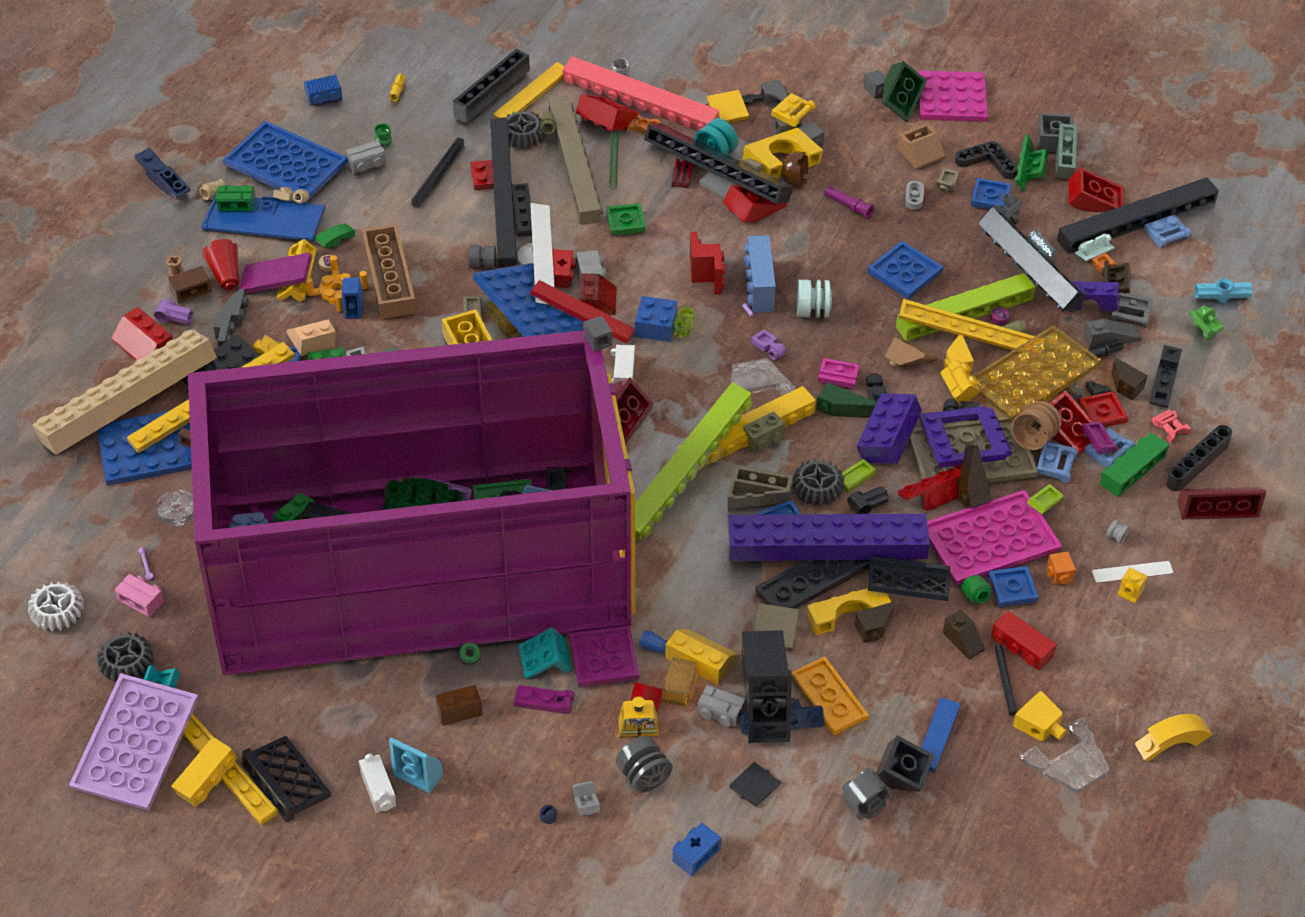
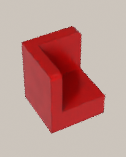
(647, 692)

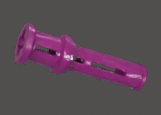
(855, 204)

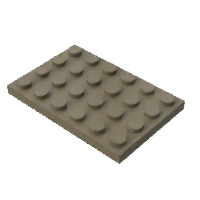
(1017, 466)

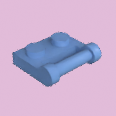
(1166, 229)
(1118, 441)
(1050, 459)

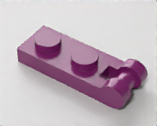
(544, 699)

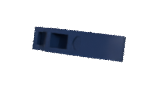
(161, 175)

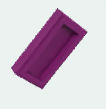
(1099, 438)

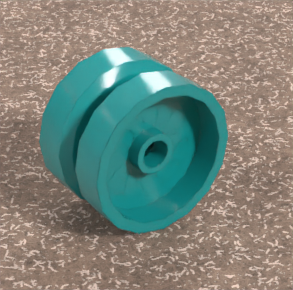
(718, 135)

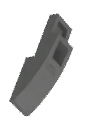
(230, 316)

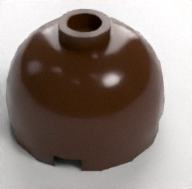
(794, 168)

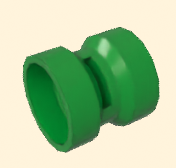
(383, 134)

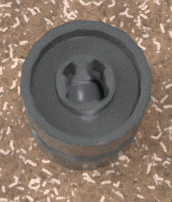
(482, 256)

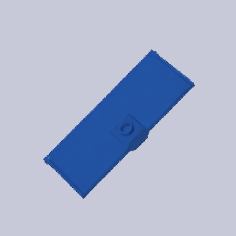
(269, 218)

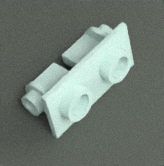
(1095, 248)

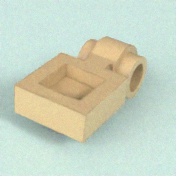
(299, 196)

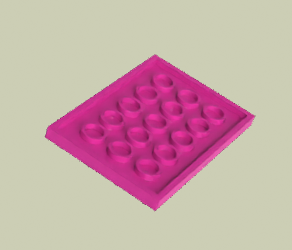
(991, 537)

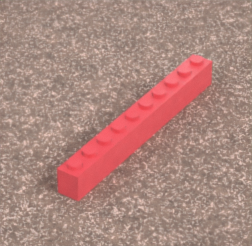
(638, 94)

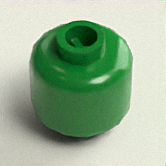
(976, 589)

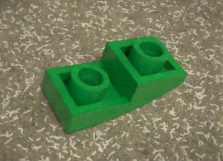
(332, 235)

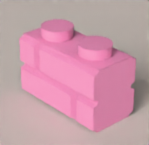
(139, 595)

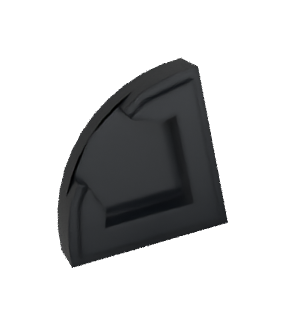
(1095, 389)

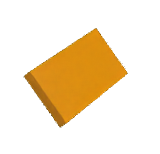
(825, 687)

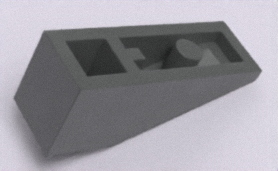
(1108, 331)

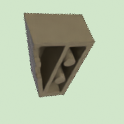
(758, 488)

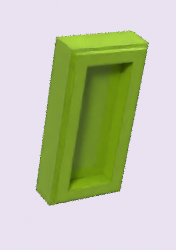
(857, 475)
(1045, 499)

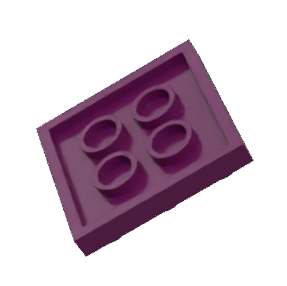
(604, 656)

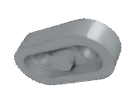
(914, 195)

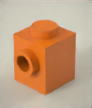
(1060, 568)

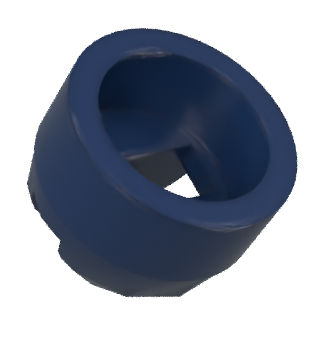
(550, 816)

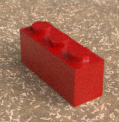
(1023, 640)

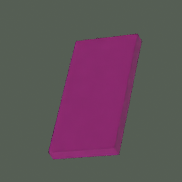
(275, 273)

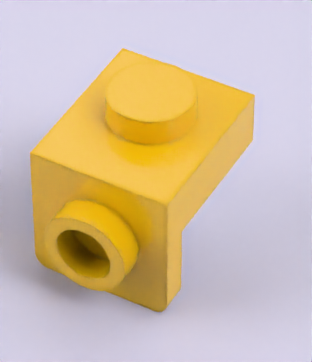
(264, 345)

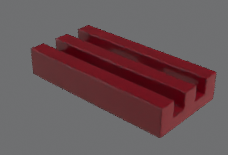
(684, 164)

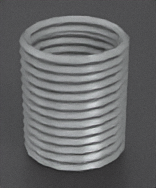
(621, 66)

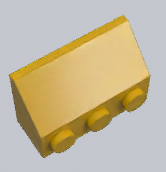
(711, 658)

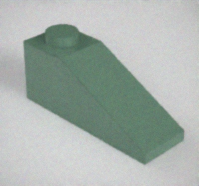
(1066, 151)

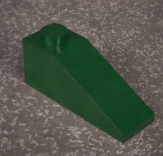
(843, 403)

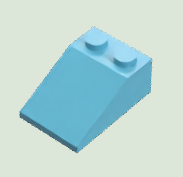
(414, 766)

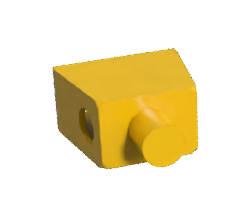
(1040, 718)

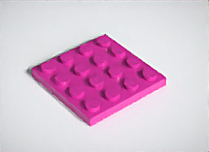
(953, 96)

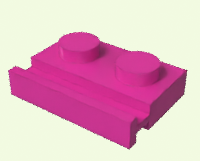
(838, 373)

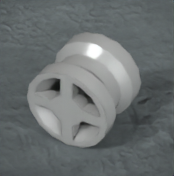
(1118, 531)

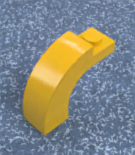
(1171, 731)

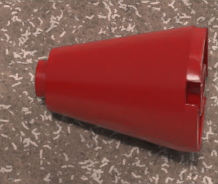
(223, 262)

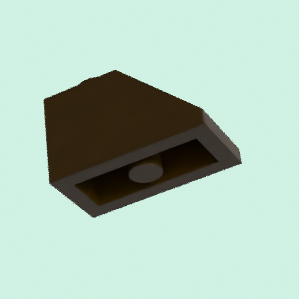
(1127, 379)
(874, 622)
(963, 634)

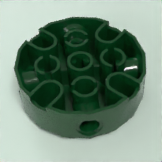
(417, 492)

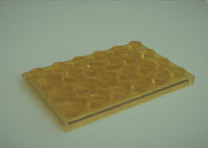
(1035, 371)

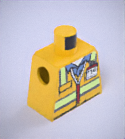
(638, 719)

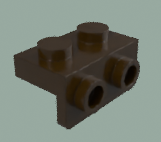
(1117, 274)

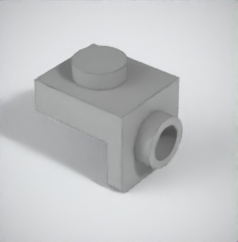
(586, 798)

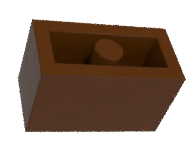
(190, 284)
(458, 705)

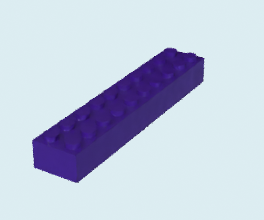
(827, 537)

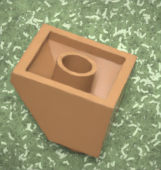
(906, 353)

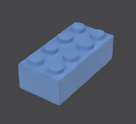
(760, 274)

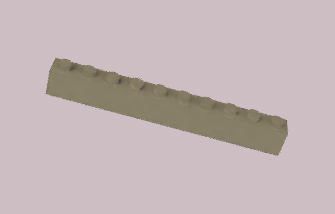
(575, 161)

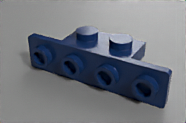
(800, 717)

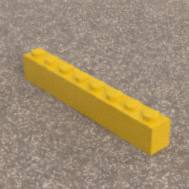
(788, 407)

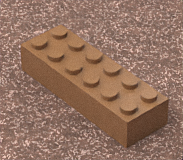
(389, 271)

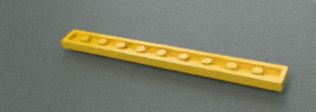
(180, 415)

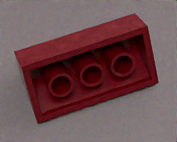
(631, 405)
(1221, 503)

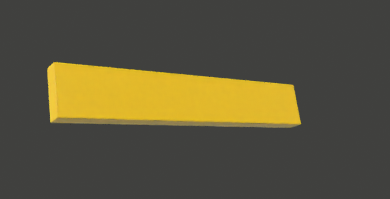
(532, 91)

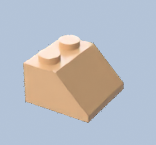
(313, 337)

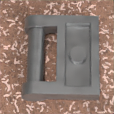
(1134, 305)

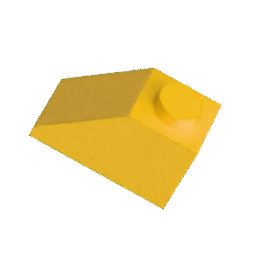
(960, 352)

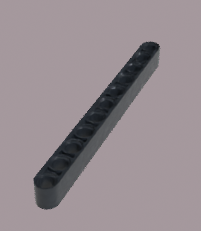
(503, 192)

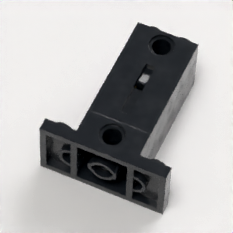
(766, 686)

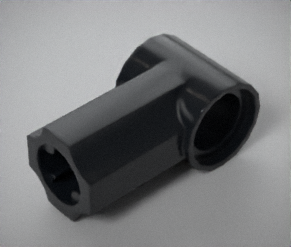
(864, 502)

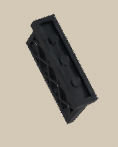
(904, 571)
(268, 782)

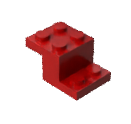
(707, 263)

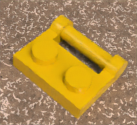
(789, 106)

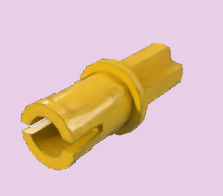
(397, 87)

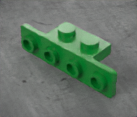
(1031, 164)

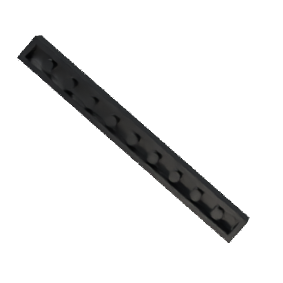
(719, 163)
(1137, 214)

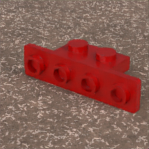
(934, 490)

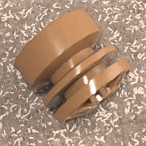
(1036, 425)

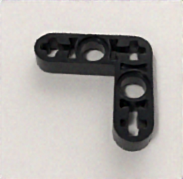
(989, 151)

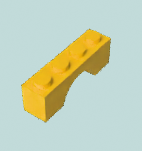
(825, 613)

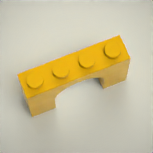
(785, 142)

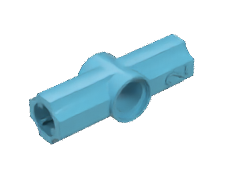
(1223, 290)

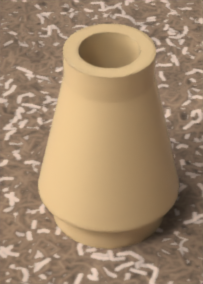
(210, 189)

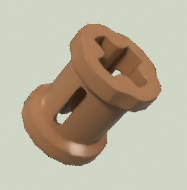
(175, 266)

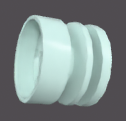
(813, 298)

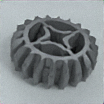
(524, 129)
(818, 482)
(122, 651)

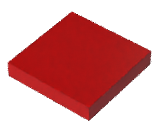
(1104, 409)

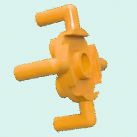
(331, 282)

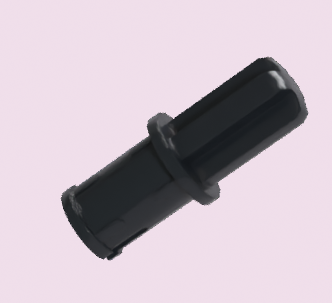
(1105, 349)

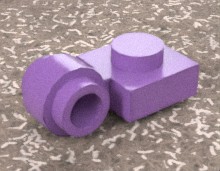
(765, 341)

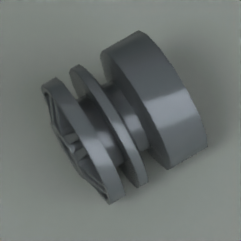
(644, 764)

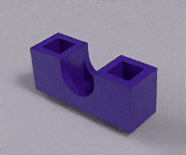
(1104, 293)

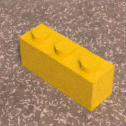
(204, 772)

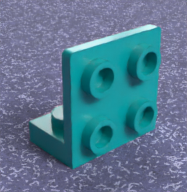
(543, 652)

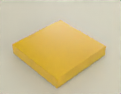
(730, 106)

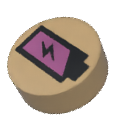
(324, 263)

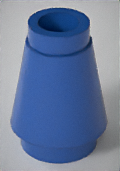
(652, 642)

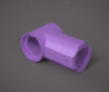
(169, 310)

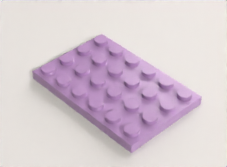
(134, 742)

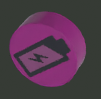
(999, 316)

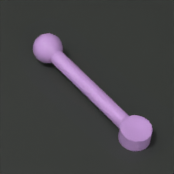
(149, 576)

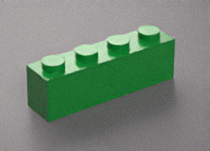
(1134, 464)

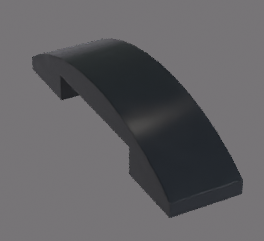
(1165, 376)

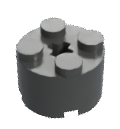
(866, 794)

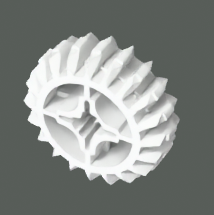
(55, 606)

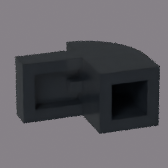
(556, 478)

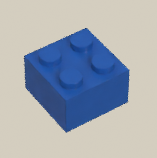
(656, 318)

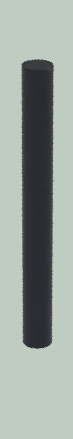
(1005, 679)

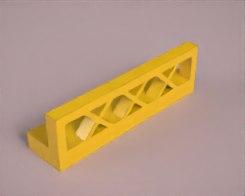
(298, 291)

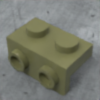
(764, 432)

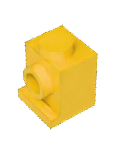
(1132, 585)

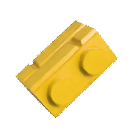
(960, 381)

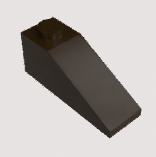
(973, 481)

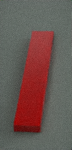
(580, 309)

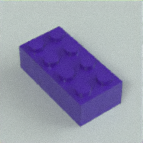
(889, 428)

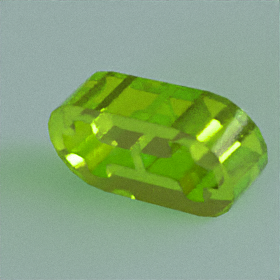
(687, 322)

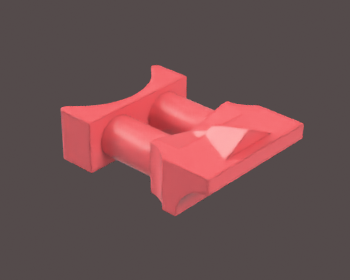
(1168, 417)

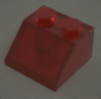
(598, 293)

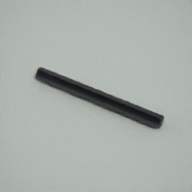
(437, 172)

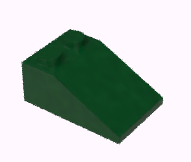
(902, 89)

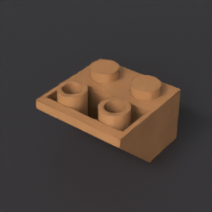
(921, 146)

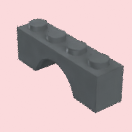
(773, 94)

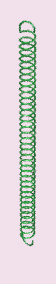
(611, 164)

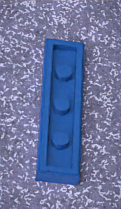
(940, 730)

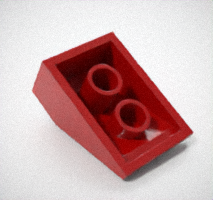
(1094, 192)
(748, 205)
(1072, 421)

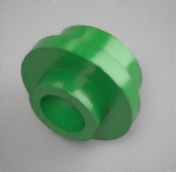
(469, 646)

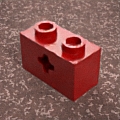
(562, 267)

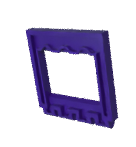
(941, 446)

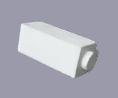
(624, 362)
(377, 783)

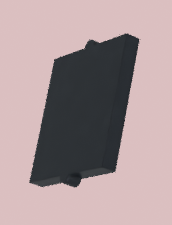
(755, 784)

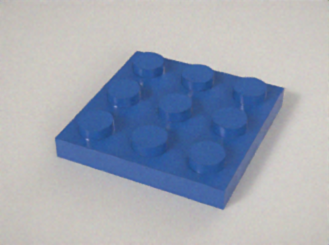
(905, 269)

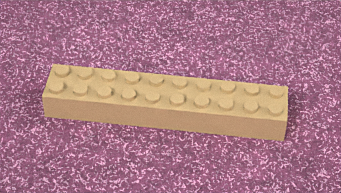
(124, 391)

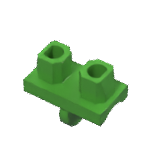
(1206, 320)

